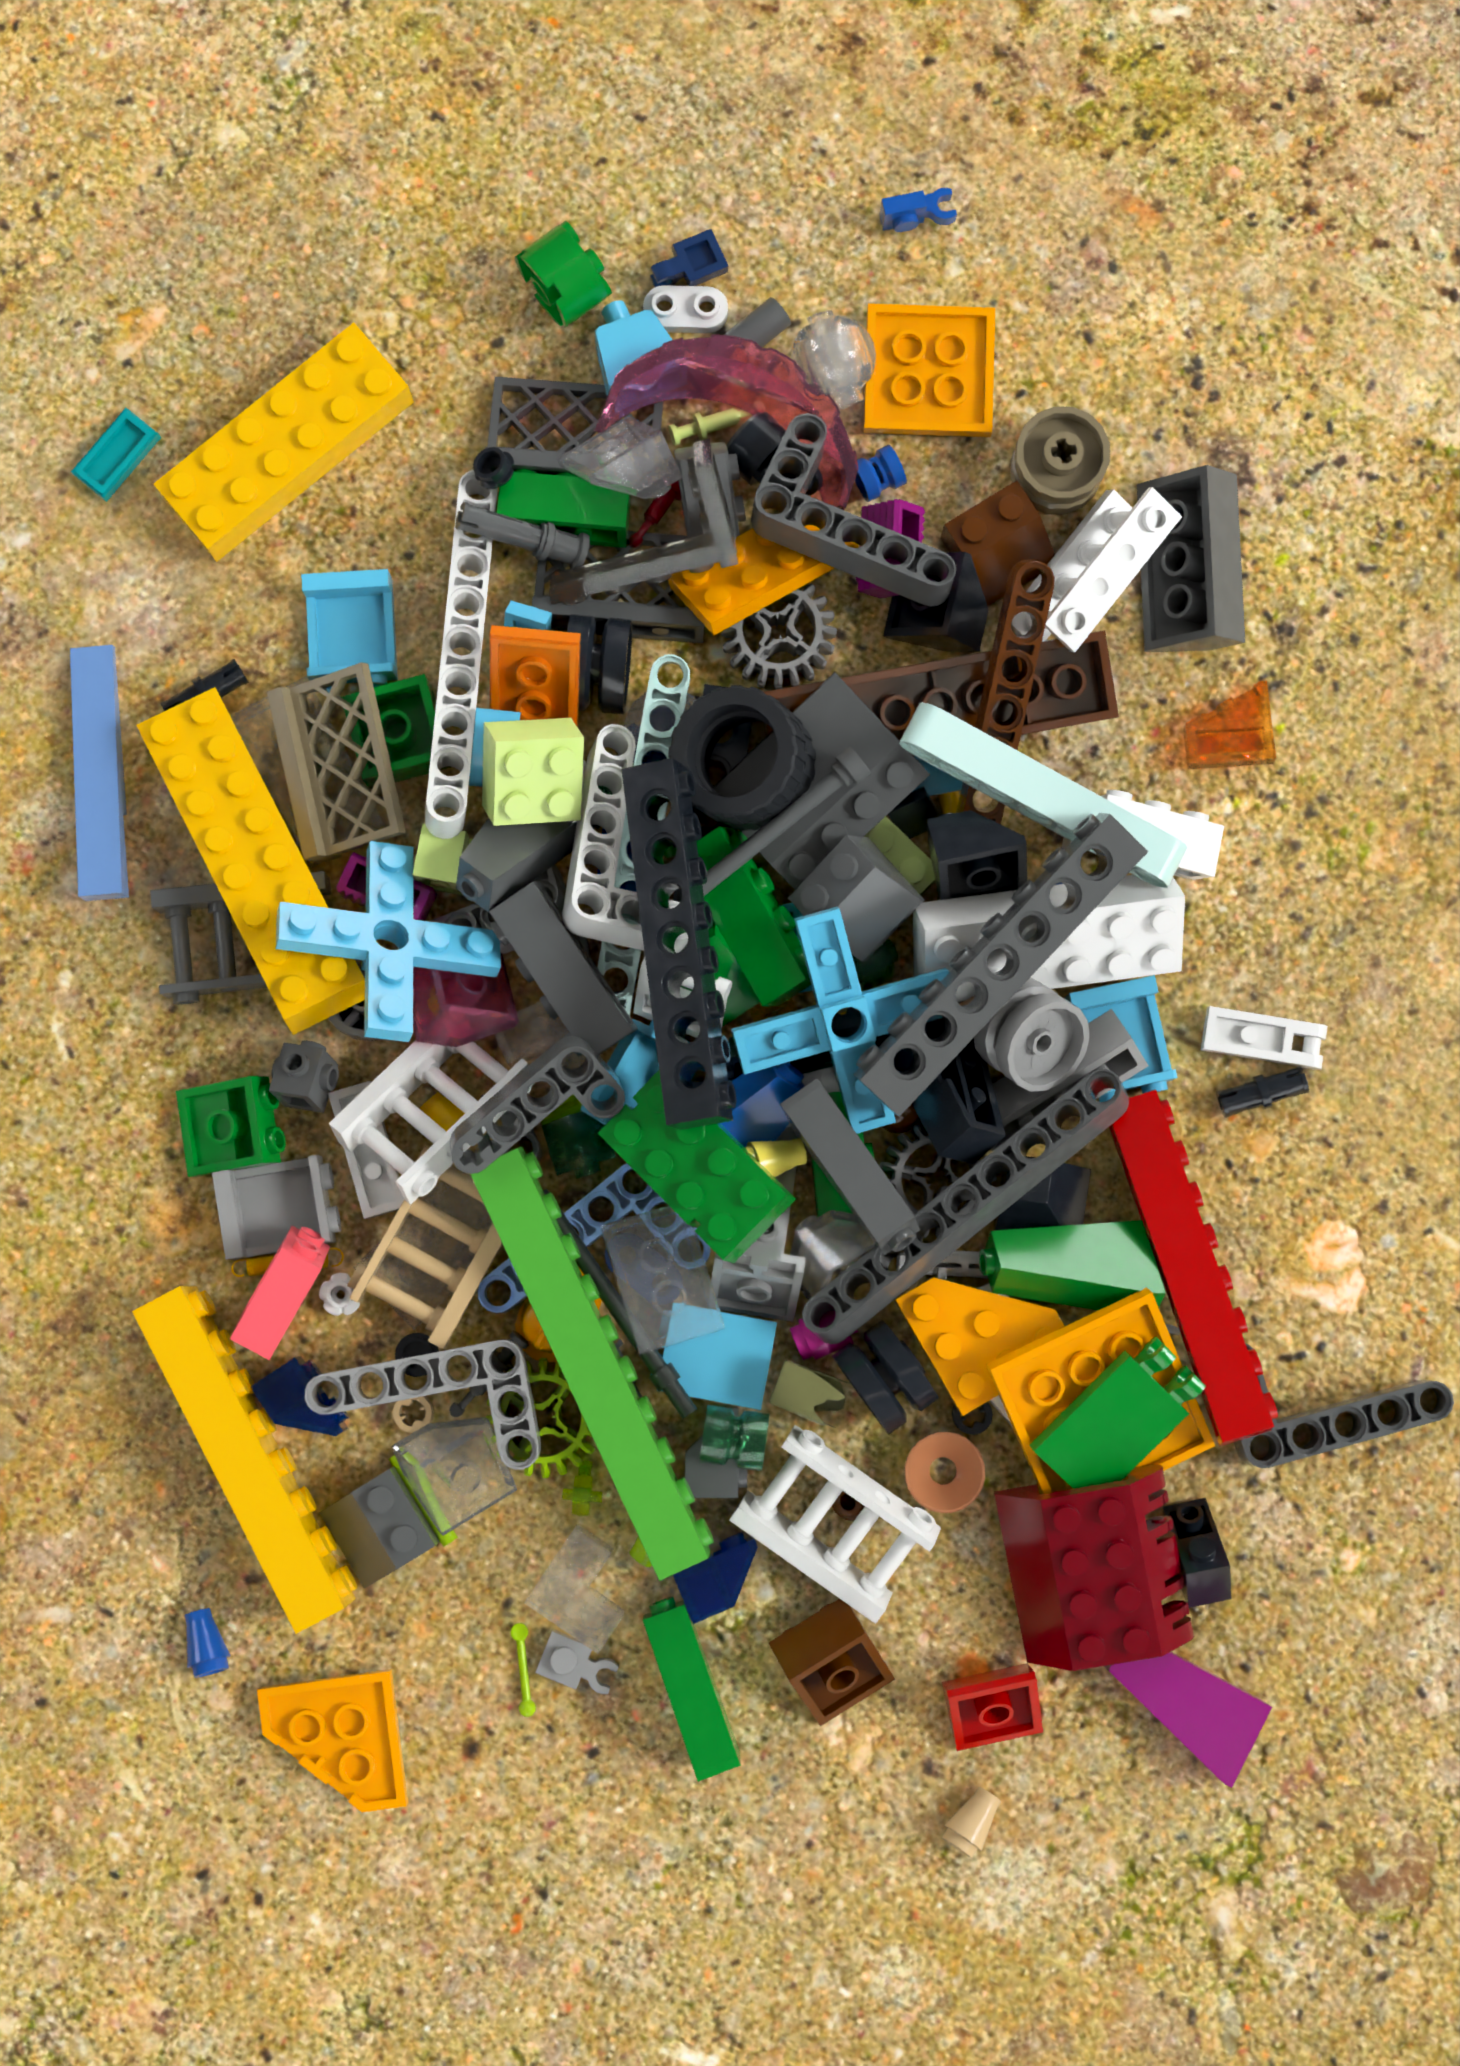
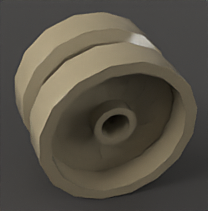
(1056, 437)

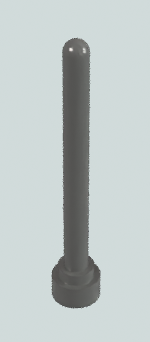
(845, 771)

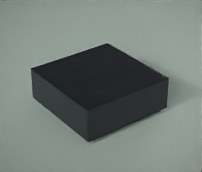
(913, 813)

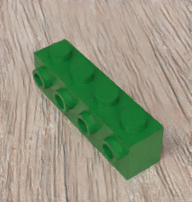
(754, 923)

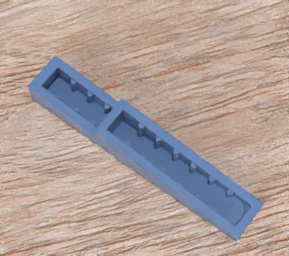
(98, 775)

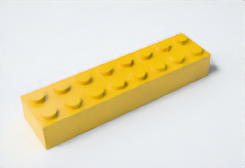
(247, 853)
(246, 1456)

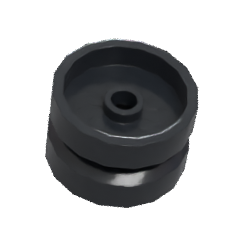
(603, 663)
(890, 1373)

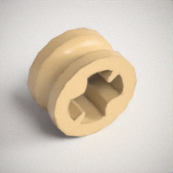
(419, 1423)

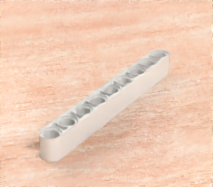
(459, 670)

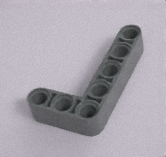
(841, 526)
(1365, 1422)

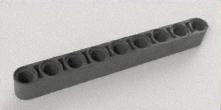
(989, 1204)

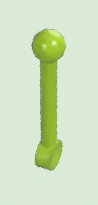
(519, 1633)

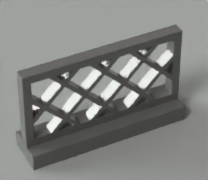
(539, 459)
(648, 620)

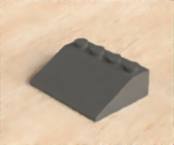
(834, 721)

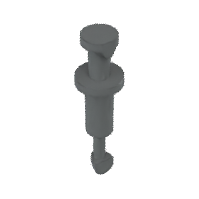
(501, 1362)

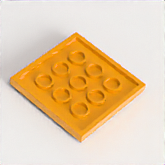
(1054, 1370)

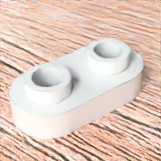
(685, 311)

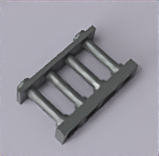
(177, 907)

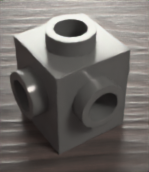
(304, 1076)

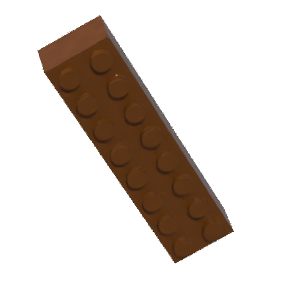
(1064, 692)

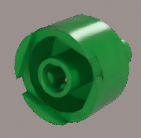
(563, 274)

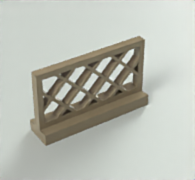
(304, 770)

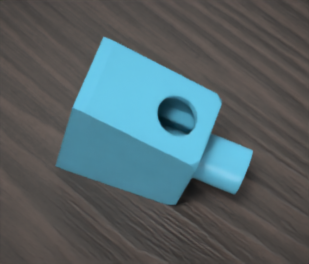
(625, 338)

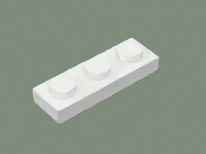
(371, 1174)

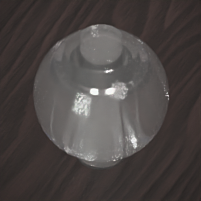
(835, 357)

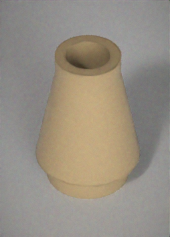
(972, 1822)

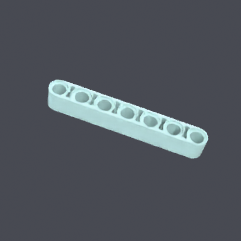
(1031, 787)

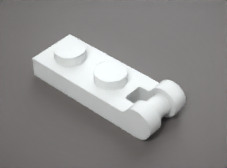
(1262, 1037)

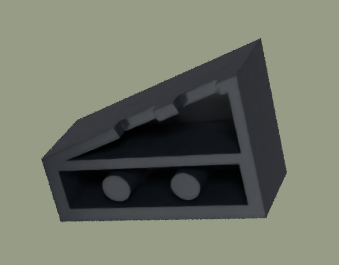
(959, 1103)

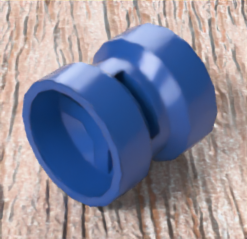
(879, 473)

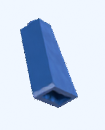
(758, 1102)

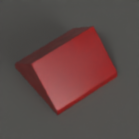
(993, 1706)

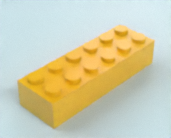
(285, 441)

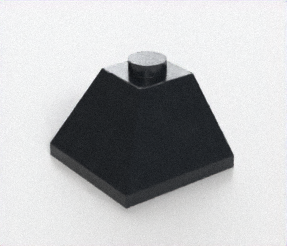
(948, 627)
(975, 855)
(1052, 1202)

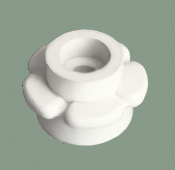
(329, 1291)

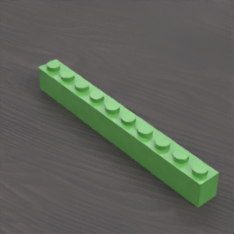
(592, 1364)

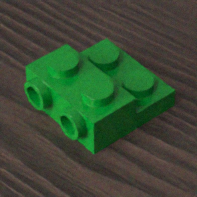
(229, 1126)

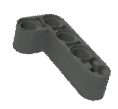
(533, 1110)

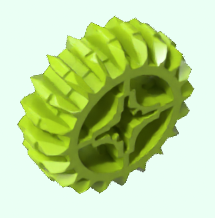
(575, 1438)

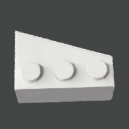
(1191, 828)

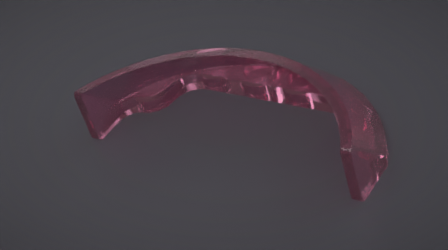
(742, 376)

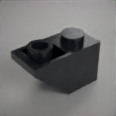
(1200, 1553)

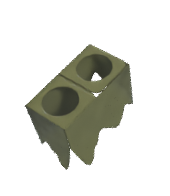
(807, 1391)

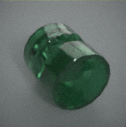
(734, 1438)

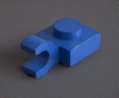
(910, 209)

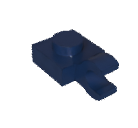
(694, 259)

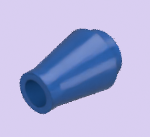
(205, 1646)

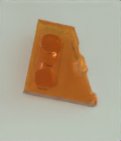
(1233, 733)

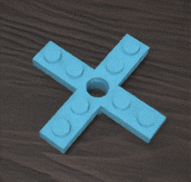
(390, 918)
(810, 1029)

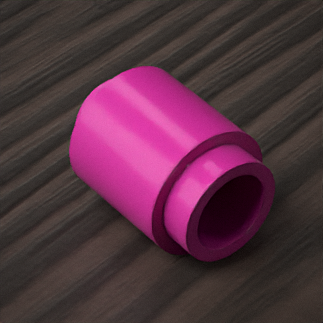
(810, 1345)

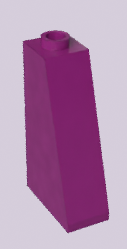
(1199, 1708)

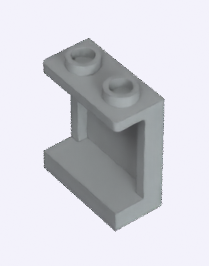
(265, 1201)

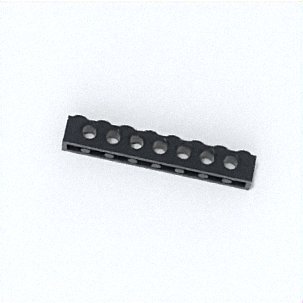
(645, 791)

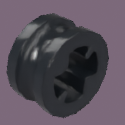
(976, 1427)

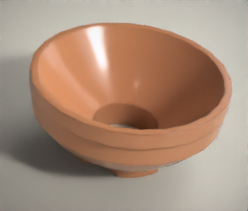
(961, 1489)

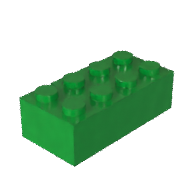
(698, 1173)

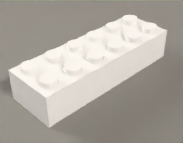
(1125, 937)

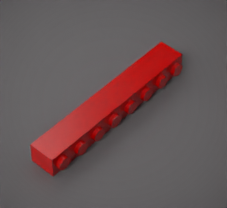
(1190, 1270)

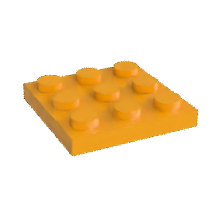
(931, 370)

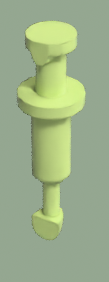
(703, 425)

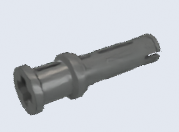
(541, 540)

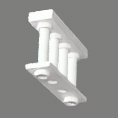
(1100, 563)
(390, 1094)
(827, 1564)

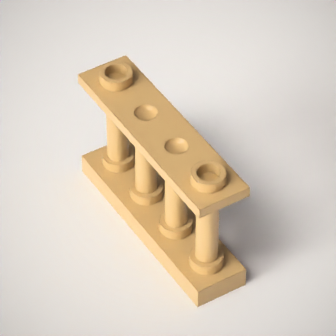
(460, 1281)

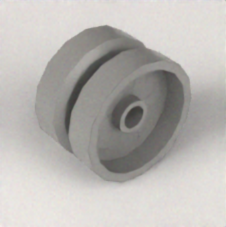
(1035, 1038)

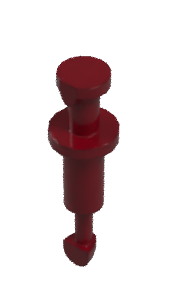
(655, 513)

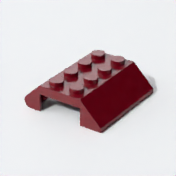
(1094, 1572)

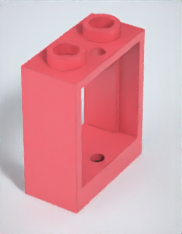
(281, 1291)

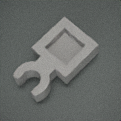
(568, 1661)

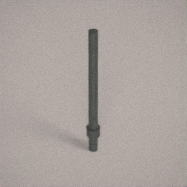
(663, 1375)

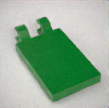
(1117, 1418)

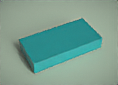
(116, 454)

